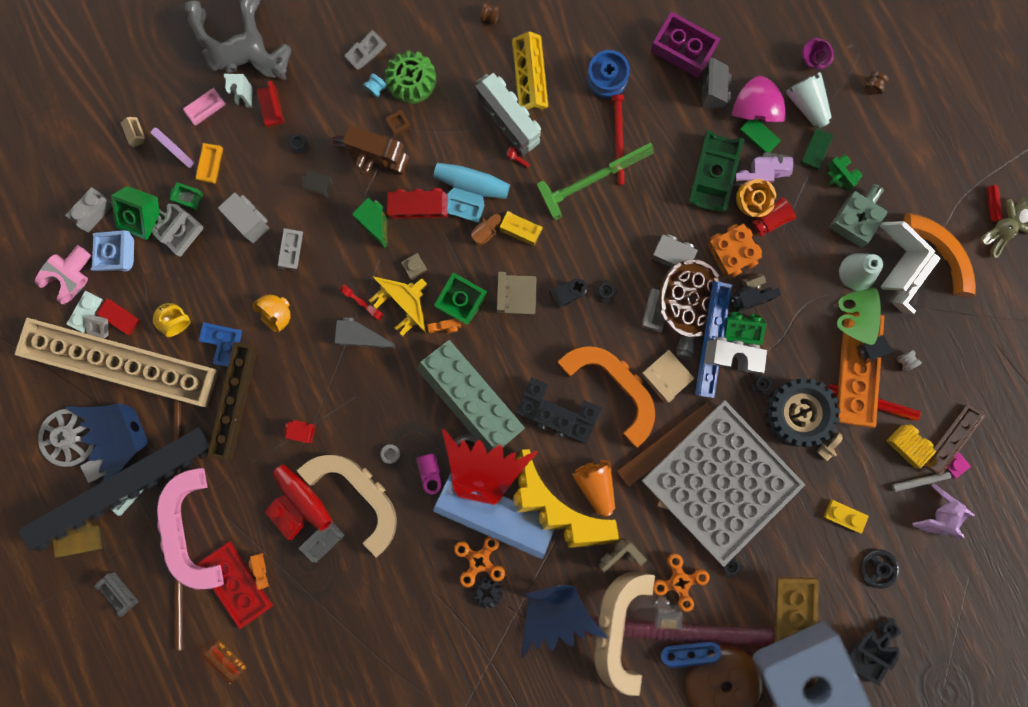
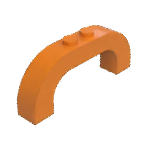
(630, 384)

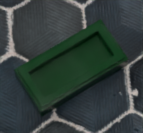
(817, 149)

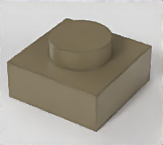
(414, 266)
(754, 281)

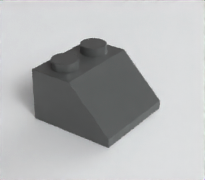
(715, 85)

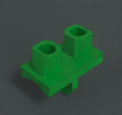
(841, 175)

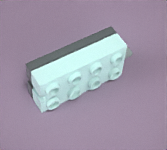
(507, 113)

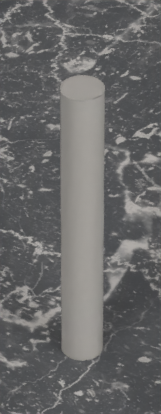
(920, 481)

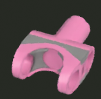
(66, 272)

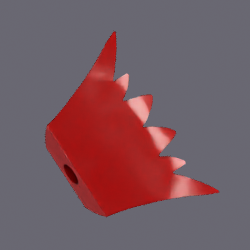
(482, 471)

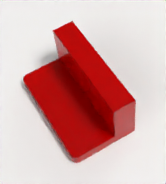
(270, 105)

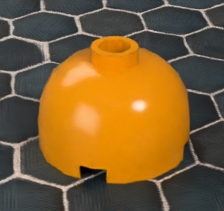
(756, 198)
(273, 311)

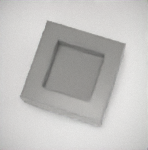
(97, 326)

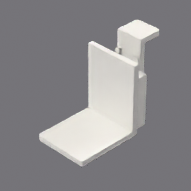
(911, 268)

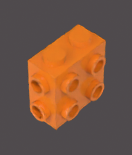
(735, 250)

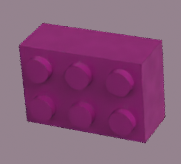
(684, 44)

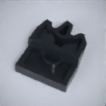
(873, 657)

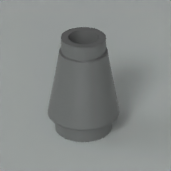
(685, 348)

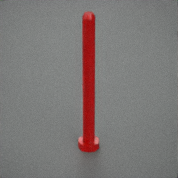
(617, 100)

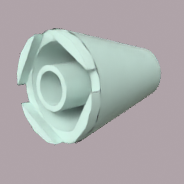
(812, 100)
(860, 270)

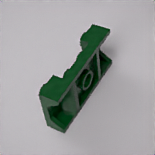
(711, 190)

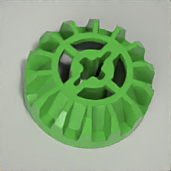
(410, 89)

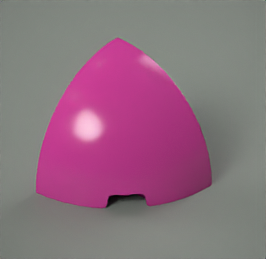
(760, 100)

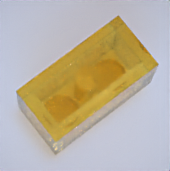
(78, 541)

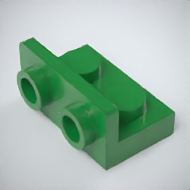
(745, 328)

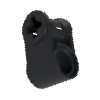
(565, 293)

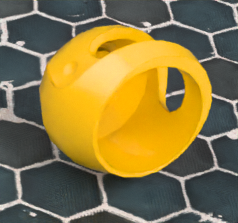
(170, 319)

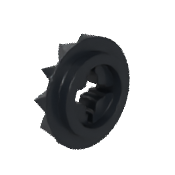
(485, 583)

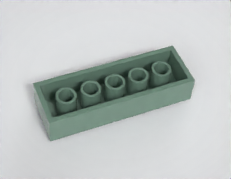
(469, 397)

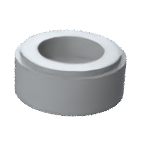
(390, 454)

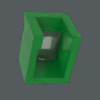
(186, 196)

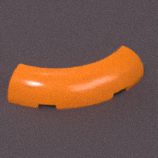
(950, 249)

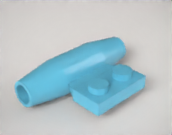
(469, 188)

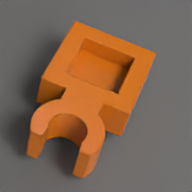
(449, 326)
(258, 567)

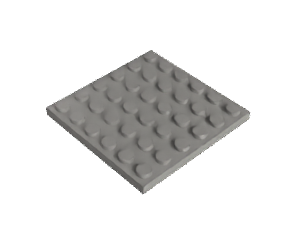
(723, 483)

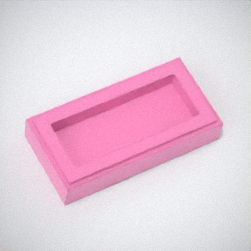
(204, 106)

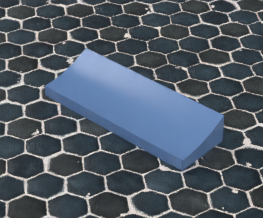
(498, 520)

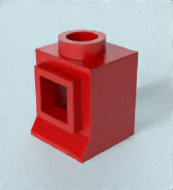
(299, 431)

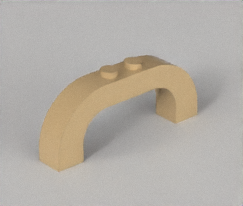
(371, 491)
(612, 624)

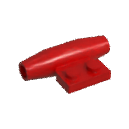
(296, 505)

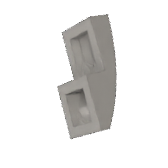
(365, 51)

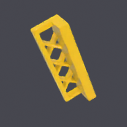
(533, 69)

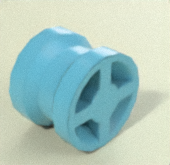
(374, 85)

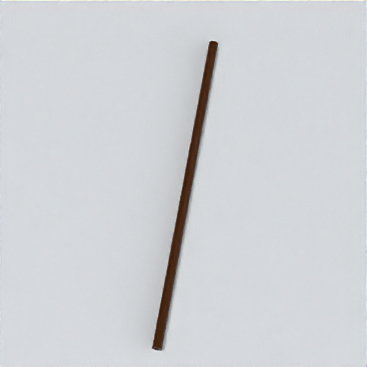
(178, 630)

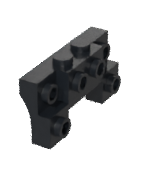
(555, 417)

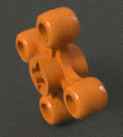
(474, 569)
(683, 590)

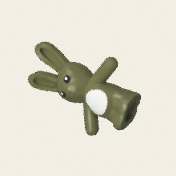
(1008, 227)

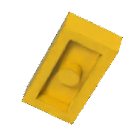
(846, 516)

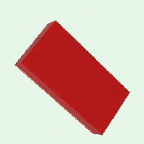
(118, 316)

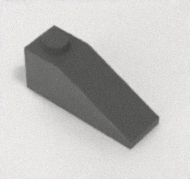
(354, 334)

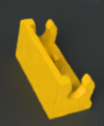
(520, 228)

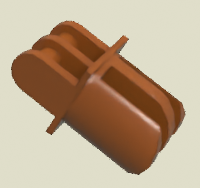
(485, 230)

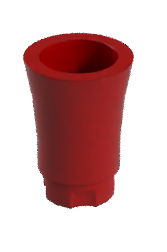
(780, 215)

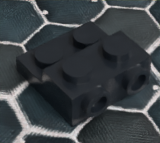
(749, 298)

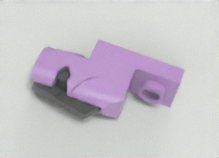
(766, 168)

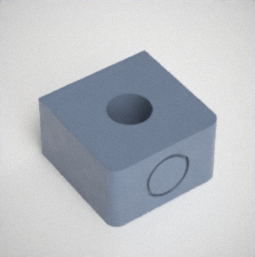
(808, 654)

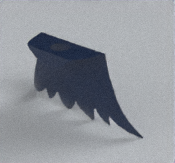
(111, 435)
(554, 614)

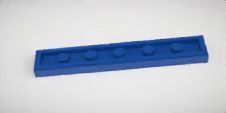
(714, 328)

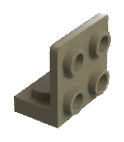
(516, 294)
(622, 547)

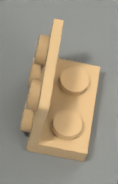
(667, 376)

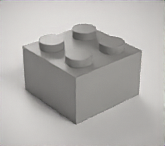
(244, 217)

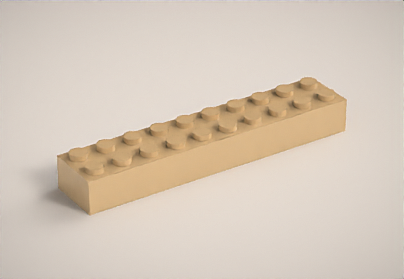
(117, 362)

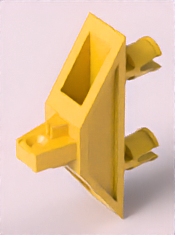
(408, 299)

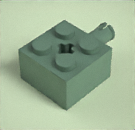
(865, 210)

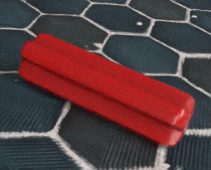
(994, 203)

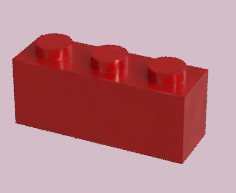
(417, 204)

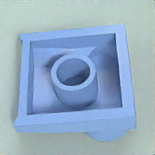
(112, 251)

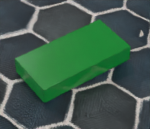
(760, 135)

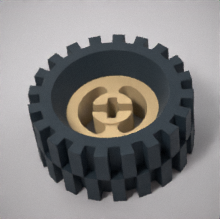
(811, 431)

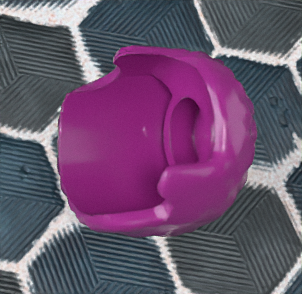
(817, 53)

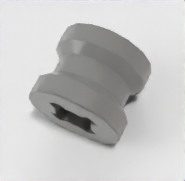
(908, 361)

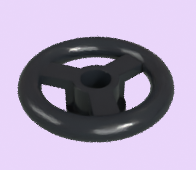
(887, 569)

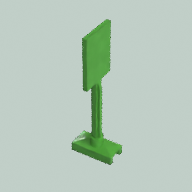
(553, 198)

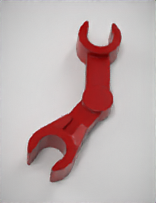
(372, 310)

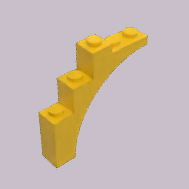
(555, 515)

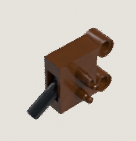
(373, 150)

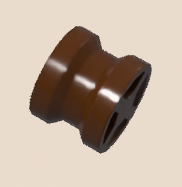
(489, 13)
(876, 83)

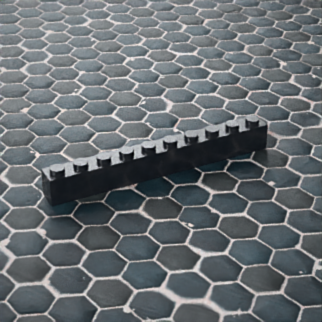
(115, 490)

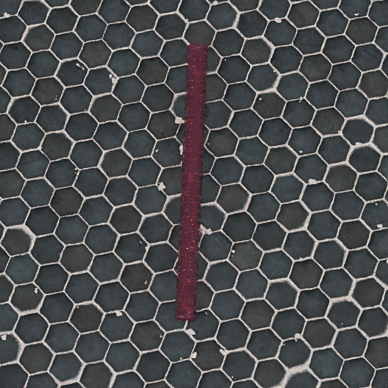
(697, 633)

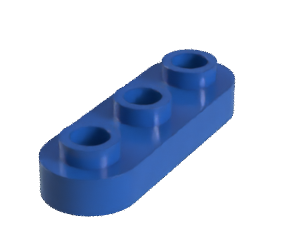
(682, 651)

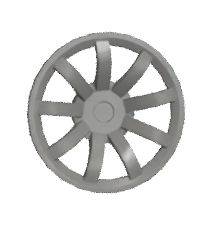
(63, 438)

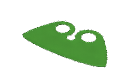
(868, 323)

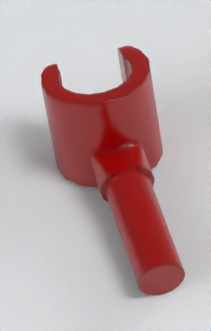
(512, 155)

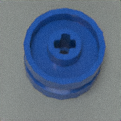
(608, 74)

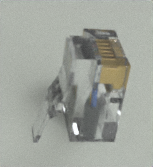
(666, 615)

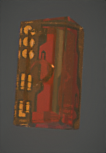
(225, 661)

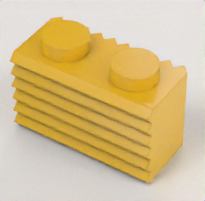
(911, 445)

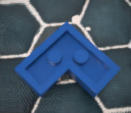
(223, 338)

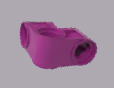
(428, 471)

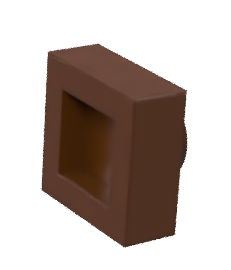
(398, 122)

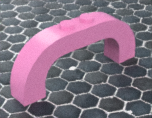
(172, 532)

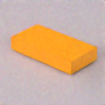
(209, 163)

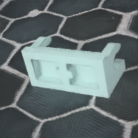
(240, 87)

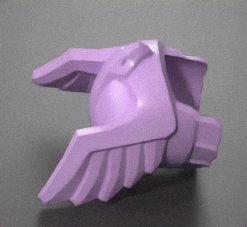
(948, 517)

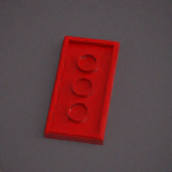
(240, 591)

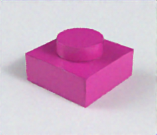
(958, 466)

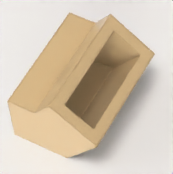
(128, 124)

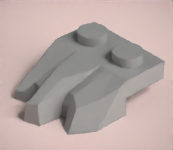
(176, 229)

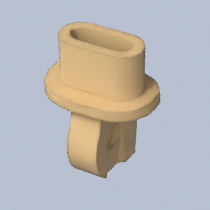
(827, 450)

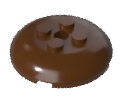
(684, 313)
(735, 666)

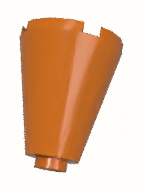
(597, 486)

